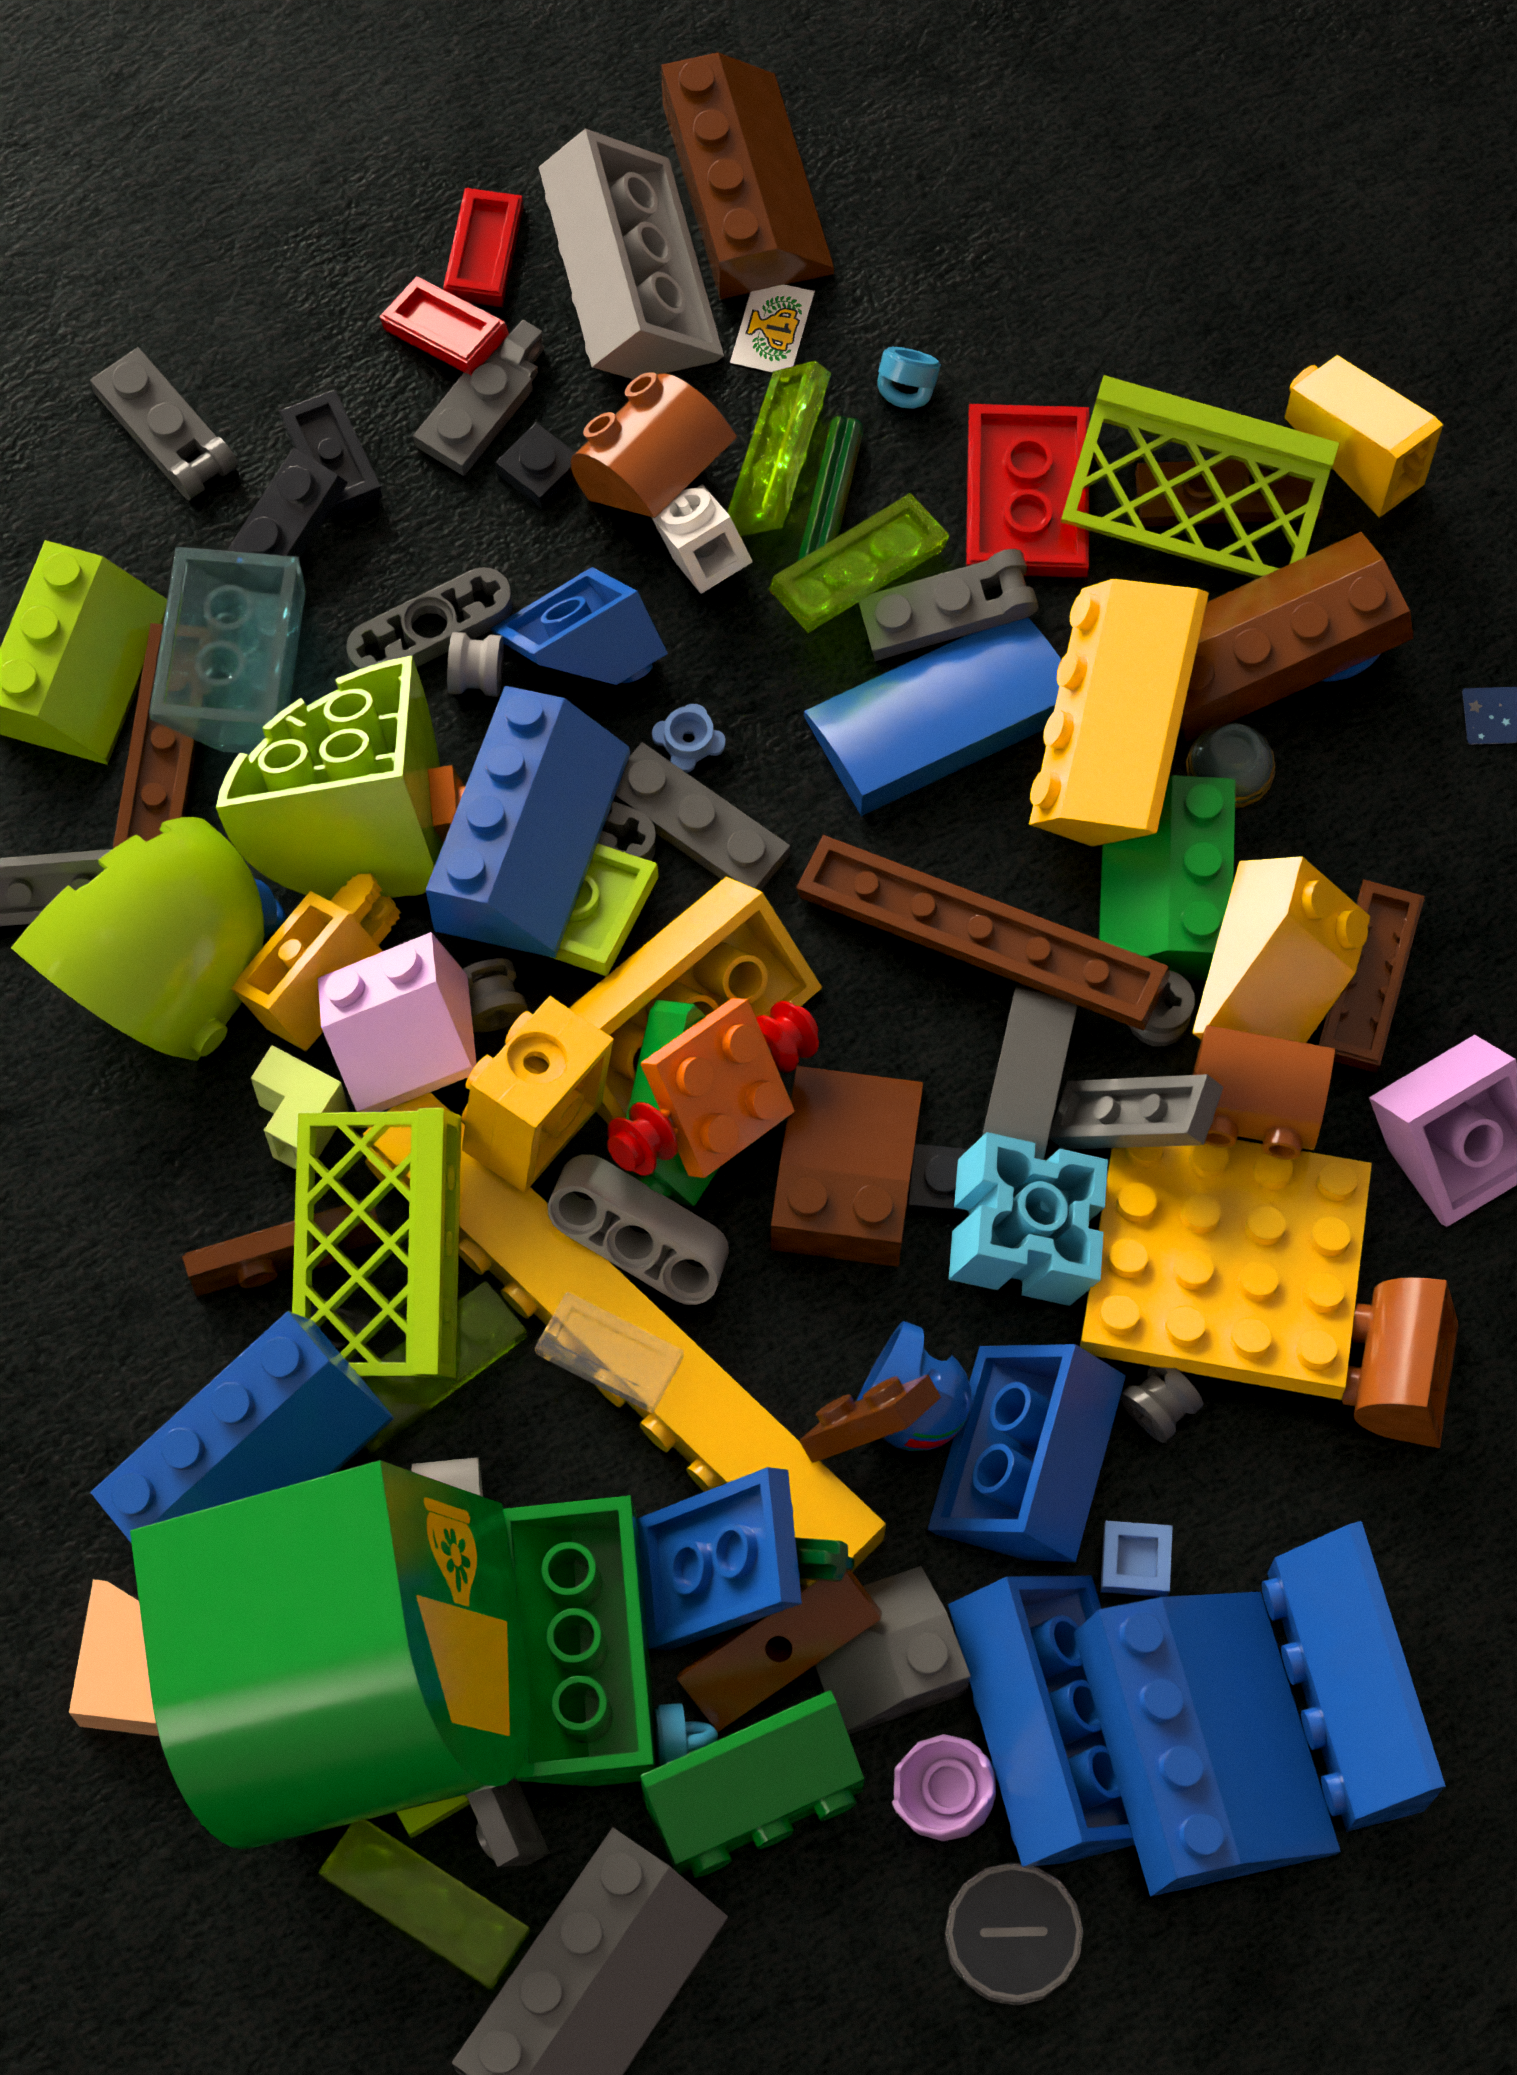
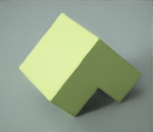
(289, 1088)

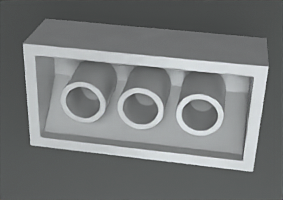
(629, 258)

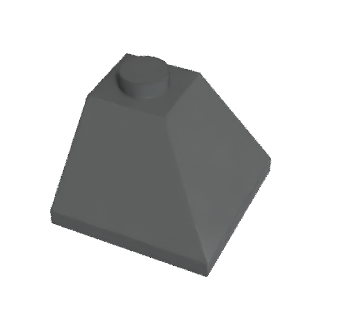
(901, 1660)

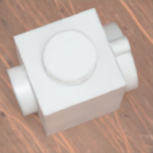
(702, 538)

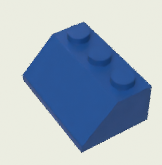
(1028, 1451)

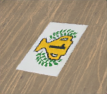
(772, 328)

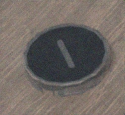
(1013, 1933)

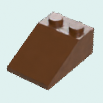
(846, 1166)

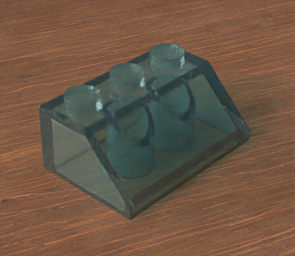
(228, 645)

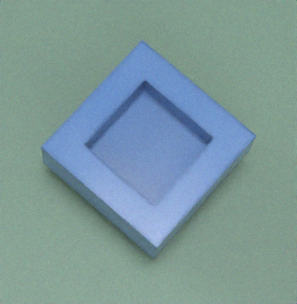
(1136, 1558)

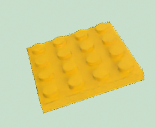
(1230, 1264)

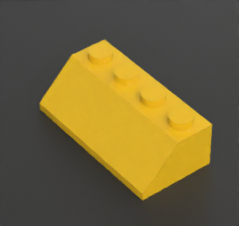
(1117, 711)
(710, 953)

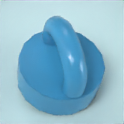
(911, 369)
(678, 1737)

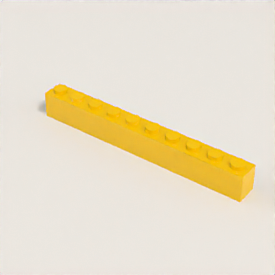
(703, 1408)

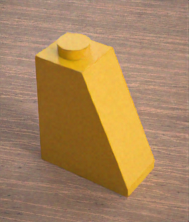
(1380, 434)

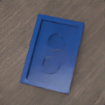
(719, 1559)

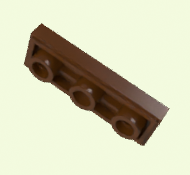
(750, 1669)

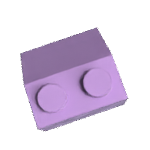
(399, 1023)
(1455, 1127)

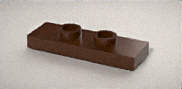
(1197, 497)
(1364, 1010)
(261, 1254)

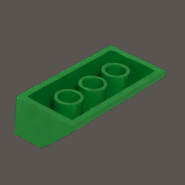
(584, 1641)

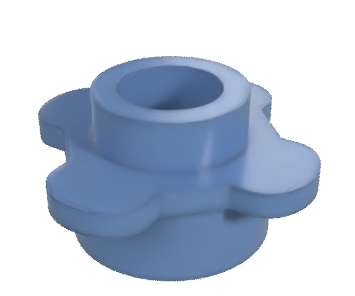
(688, 720)

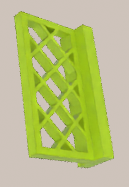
(1208, 430)
(430, 1227)

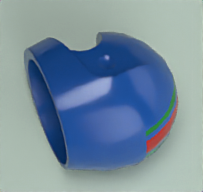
(908, 1360)

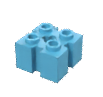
(1028, 1219)

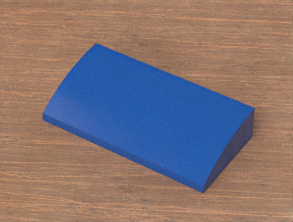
(938, 712)

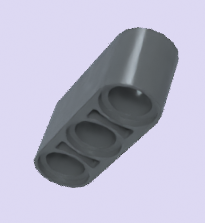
(1030, 1068)

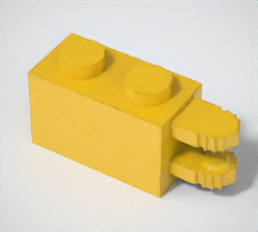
(313, 942)

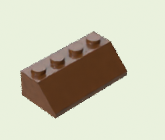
(743, 174)
(1293, 632)

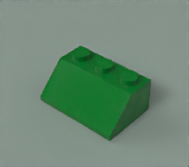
(1172, 887)
(753, 1786)

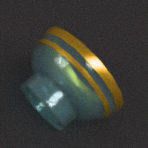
(1237, 754)

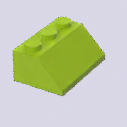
(75, 653)

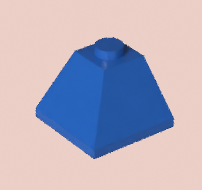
(587, 629)

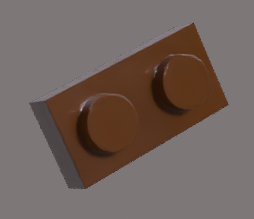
(882, 1412)

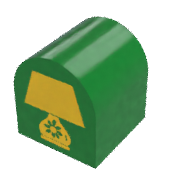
(333, 1652)

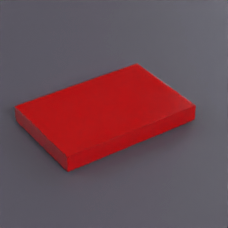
(1020, 484)

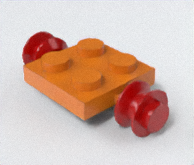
(715, 1088)

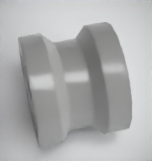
(475, 664)

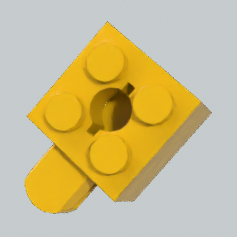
(535, 1092)

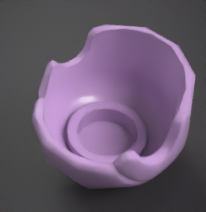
(944, 1787)

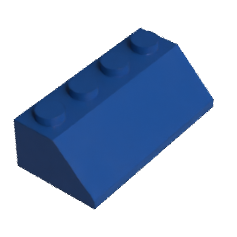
(526, 824)
(262, 1424)
(1352, 1680)
(1042, 1716)

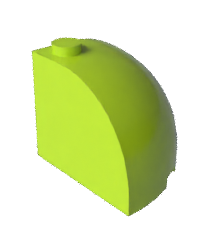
(341, 788)
(156, 938)

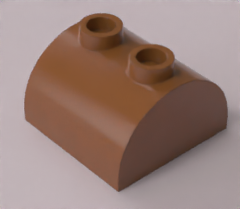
(650, 445)
(1270, 1089)
(1405, 1360)

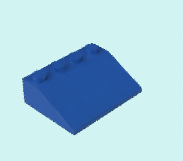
(1204, 1739)

